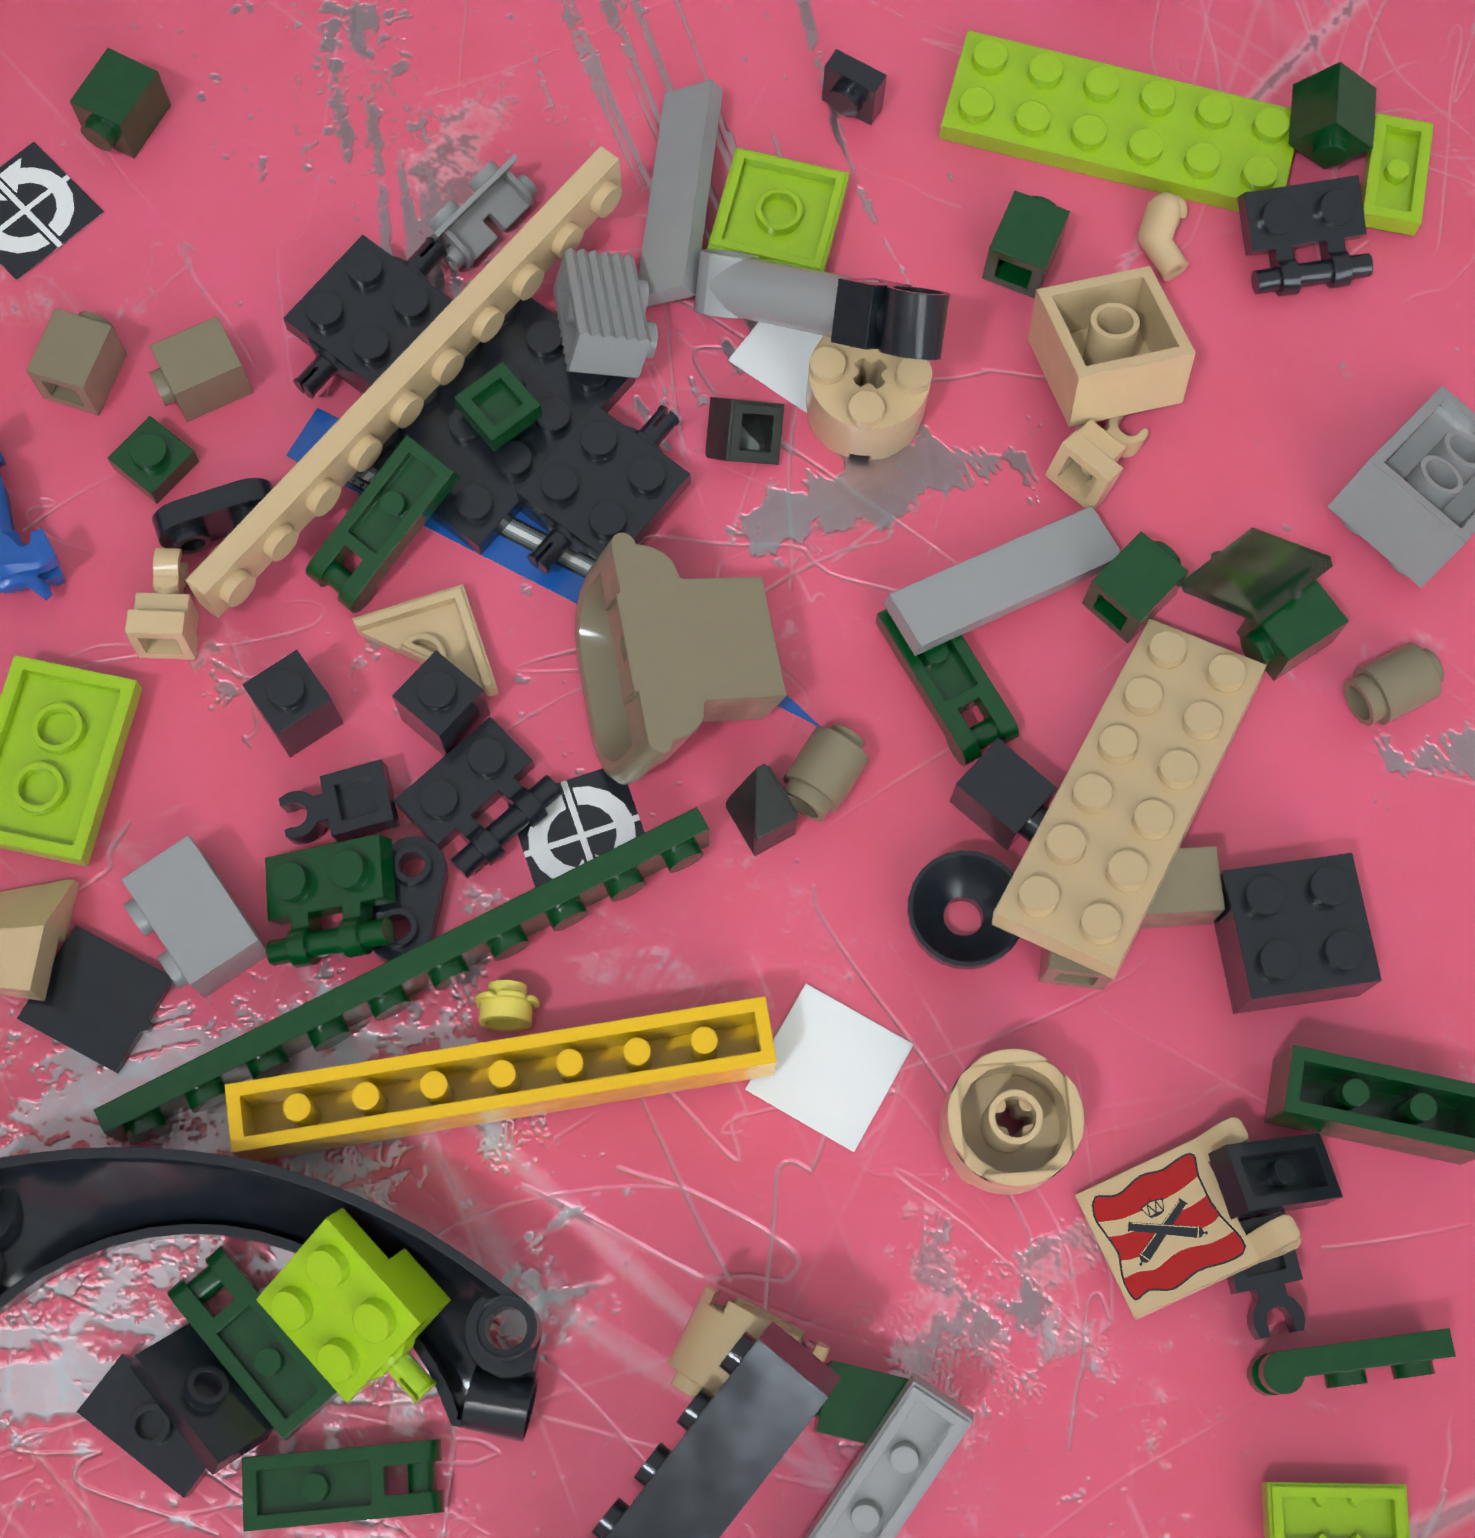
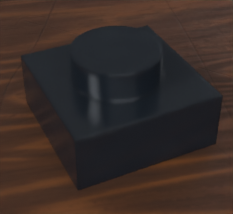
(853, 87)

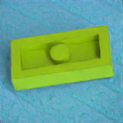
(1396, 174)

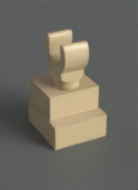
(1088, 460)
(167, 620)

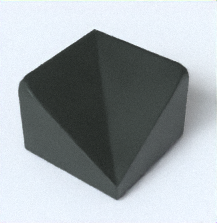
(744, 430)
(762, 810)

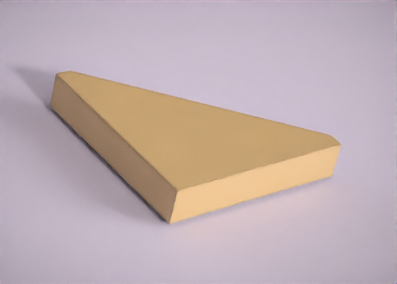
(429, 624)

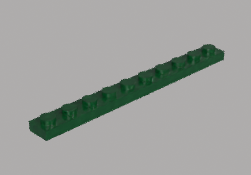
(387, 988)

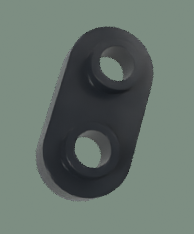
(208, 515)
(417, 897)

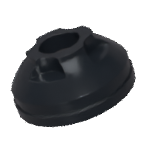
(955, 878)

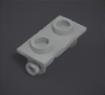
(496, 196)

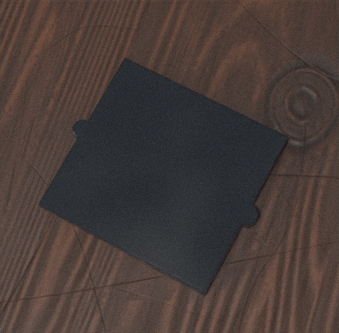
(98, 999)

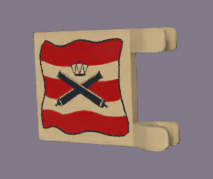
(1170, 1227)

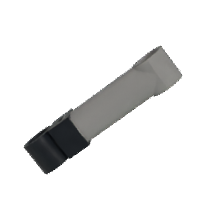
(848, 309)

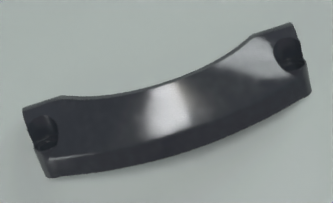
(94, 1201)

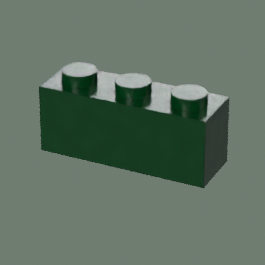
(1372, 1104)

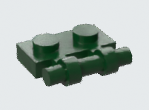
(324, 882)

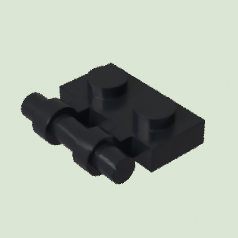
(1302, 217)
(466, 785)

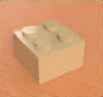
(1110, 346)

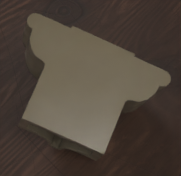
(668, 655)

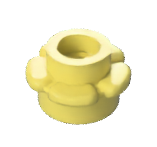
(506, 1006)

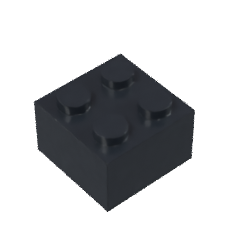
(1295, 934)

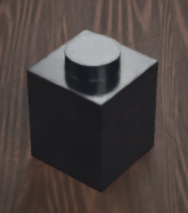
(293, 703)
(441, 703)
(1003, 795)

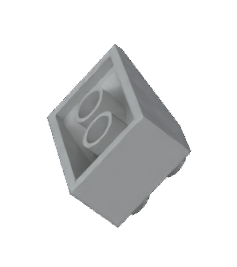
(1417, 490)

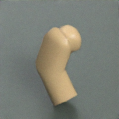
(1157, 234)

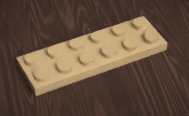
(1129, 798)

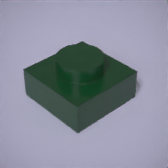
(498, 406)
(153, 459)

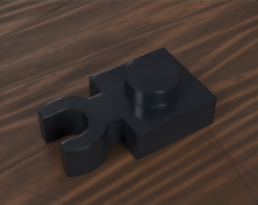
(352, 805)
(1267, 1286)

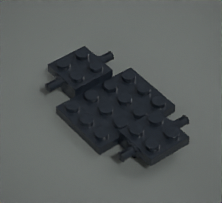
(567, 471)

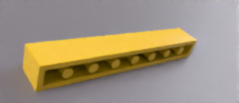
(500, 1080)

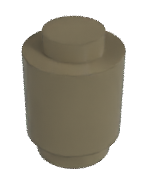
(1394, 684)
(825, 771)

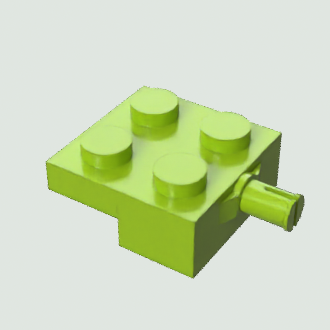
(355, 1308)

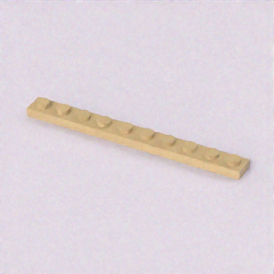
(400, 391)

